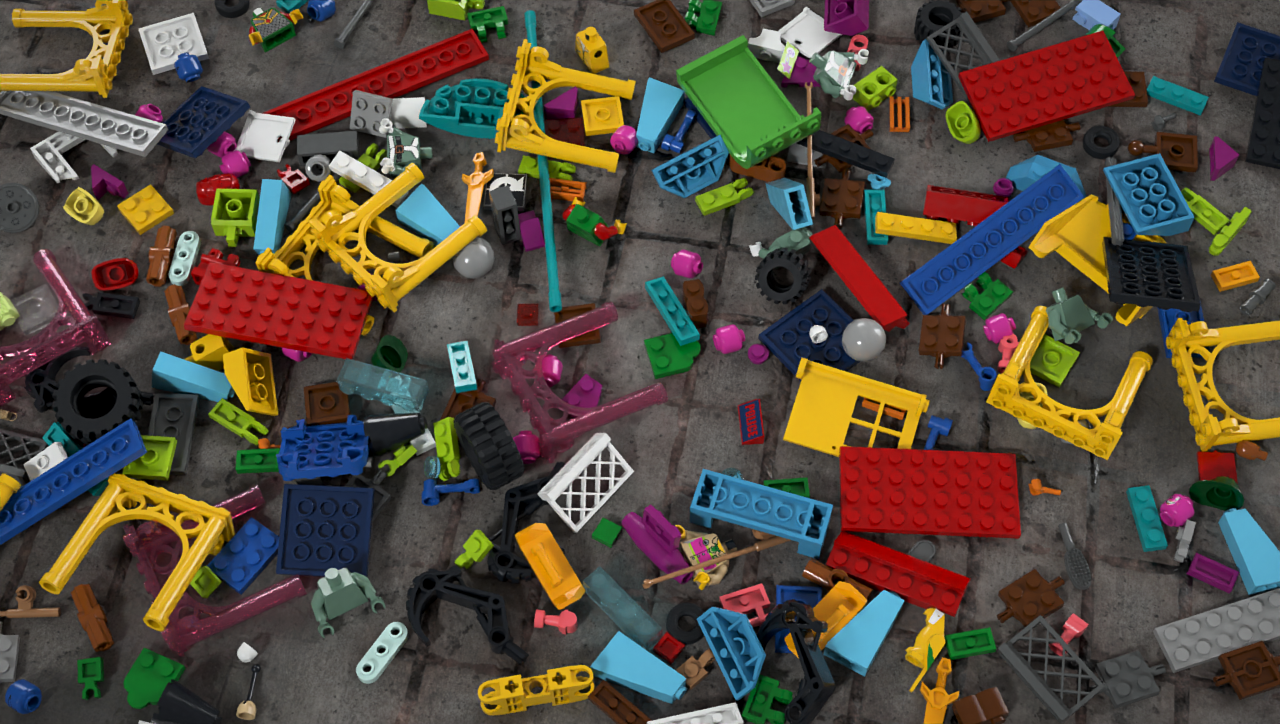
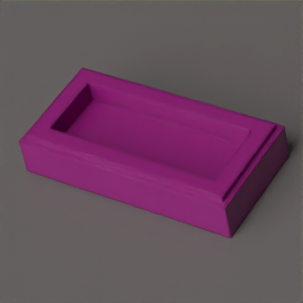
(1212, 573)

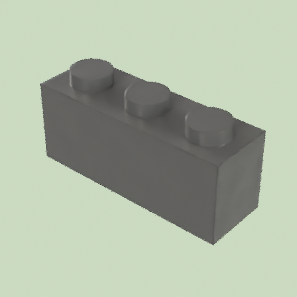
(328, 145)
(505, 215)

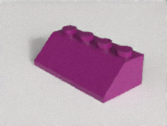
(846, 16)

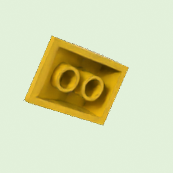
(252, 379)

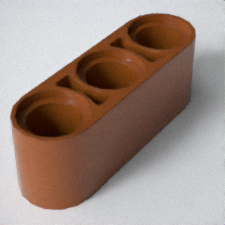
(768, 170)

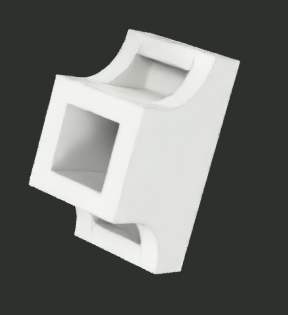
(767, 46)
(45, 460)

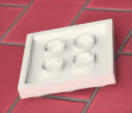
(171, 38)

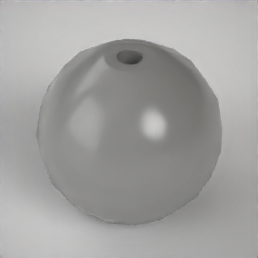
(474, 259)
(864, 339)

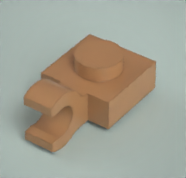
(694, 669)

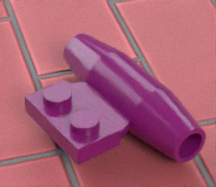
(657, 541)

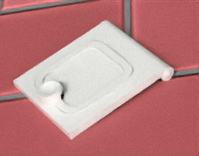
(808, 30)
(261, 135)

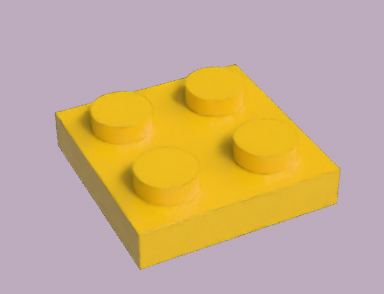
(602, 115)
(145, 209)

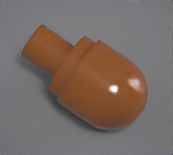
(1250, 450)

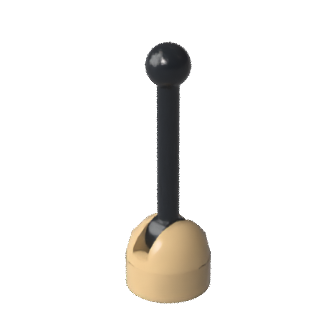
(247, 709)

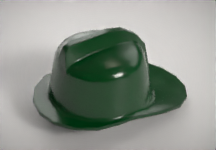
(390, 354)
(1217, 493)

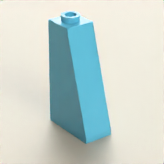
(658, 112)
(790, 202)
(271, 215)
(426, 216)
(187, 377)
(1252, 551)
(863, 636)
(635, 668)

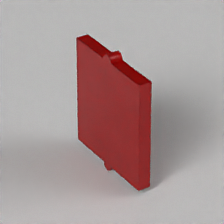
(1216, 464)

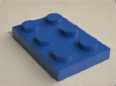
(245, 555)

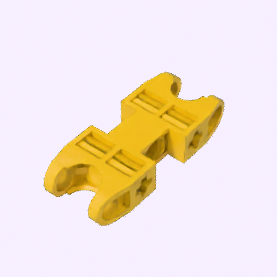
(520, 694)

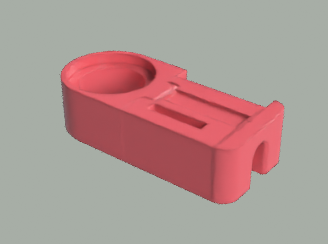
(853, 48)

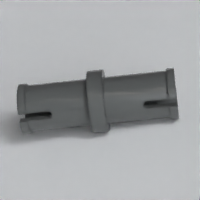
(1257, 297)

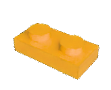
(1235, 276)

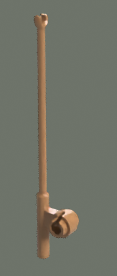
(812, 198)
(767, 541)
(25, 606)

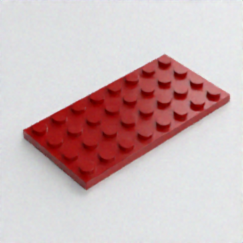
(1046, 86)
(279, 311)
(929, 492)

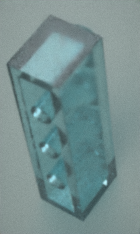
(383, 385)
(622, 609)

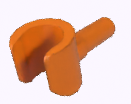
(264, 443)
(1037, 489)

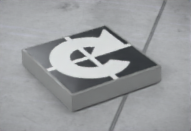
(517, 185)

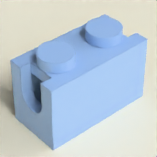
(1095, 13)

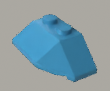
(930, 78)
(693, 168)
(1029, 171)
(734, 648)

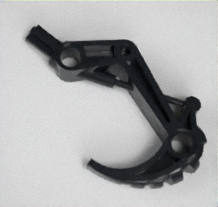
(90, 407)
(517, 499)
(478, 600)
(817, 681)

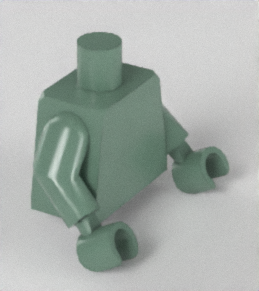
(1071, 316)
(340, 593)

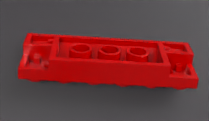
(860, 278)
(897, 572)

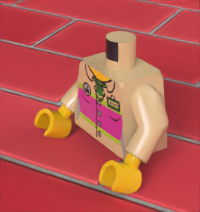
(701, 547)

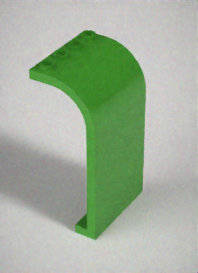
(744, 104)

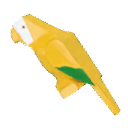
(927, 643)

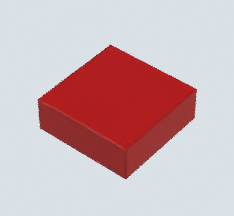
(668, 648)

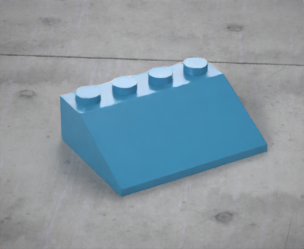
(1150, 196)

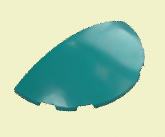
(468, 108)

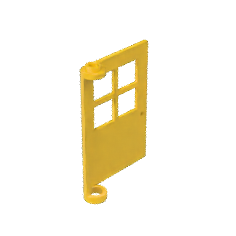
(827, 404)

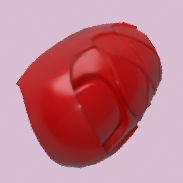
(207, 187)
(115, 274)

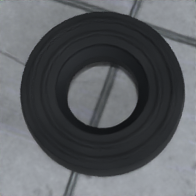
(233, 11)
(1103, 132)
(673, 617)

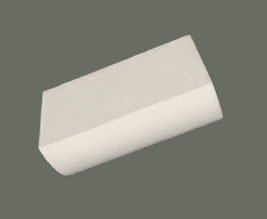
(406, 113)

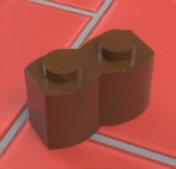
(695, 302)
(981, 708)

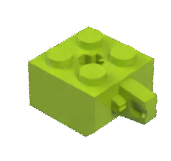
(454, 8)
(235, 214)

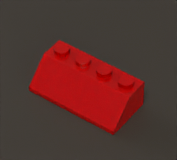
(960, 205)

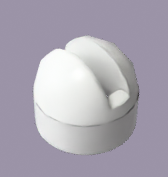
(818, 334)
(246, 653)

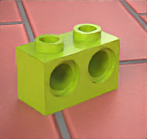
(875, 88)

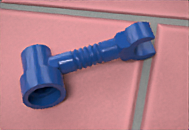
(675, 143)
(986, 375)
(937, 426)
(431, 491)

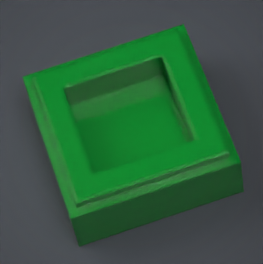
(607, 532)

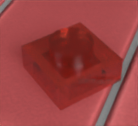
(527, 314)

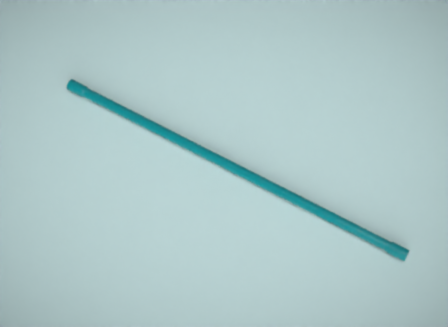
(554, 294)

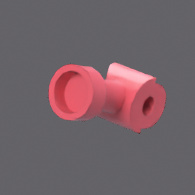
(1007, 347)
(565, 621)
(1072, 629)

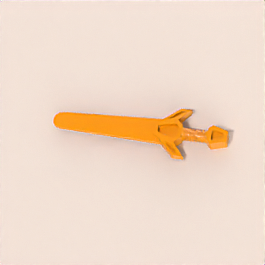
(476, 185)
(937, 698)

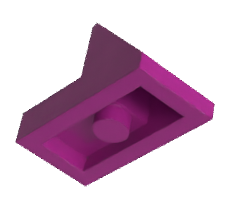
(104, 182)
(530, 231)

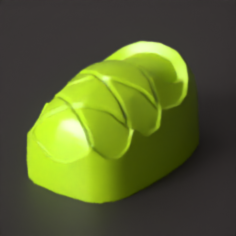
(963, 123)

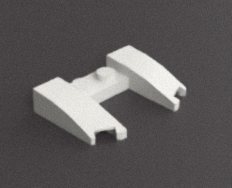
(49, 155)

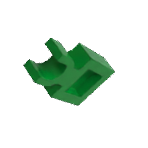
(89, 673)

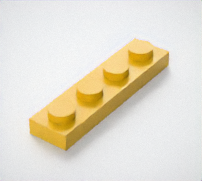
(915, 228)

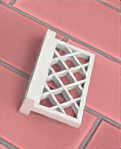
(571, 471)

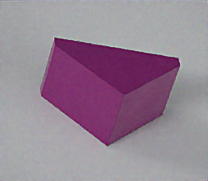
(563, 106)
(1221, 158)

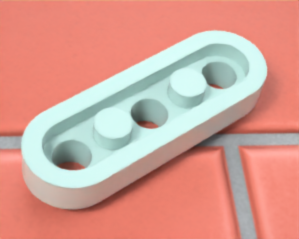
(184, 264)
(379, 661)

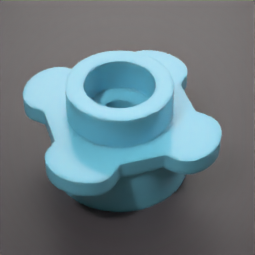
(878, 185)

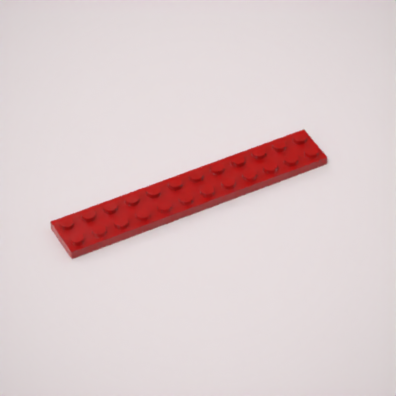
(387, 80)

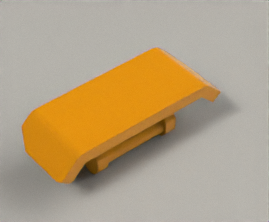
(550, 565)
(837, 610)

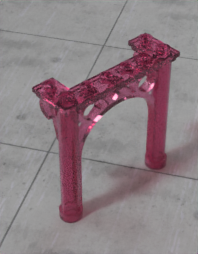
(40, 349)
(558, 434)
(190, 629)

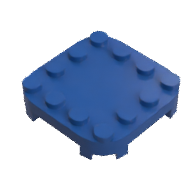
(323, 450)

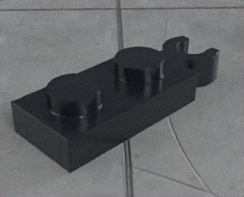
(112, 305)

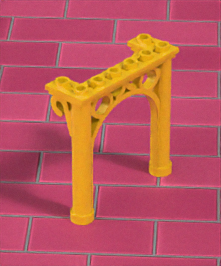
(90, 73)
(522, 131)
(334, 199)
(397, 279)
(1194, 338)
(1054, 416)
(213, 529)

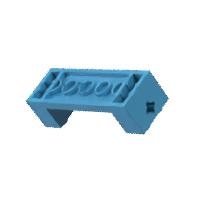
(761, 510)

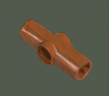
(161, 256)
(178, 313)
(824, 575)
(92, 617)

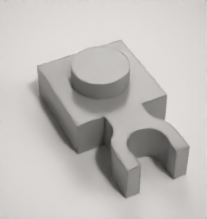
(1184, 536)

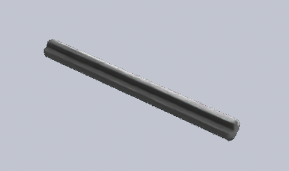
(1115, 212)

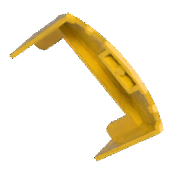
(1079, 237)

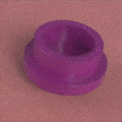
(1003, 187)
(758, 353)

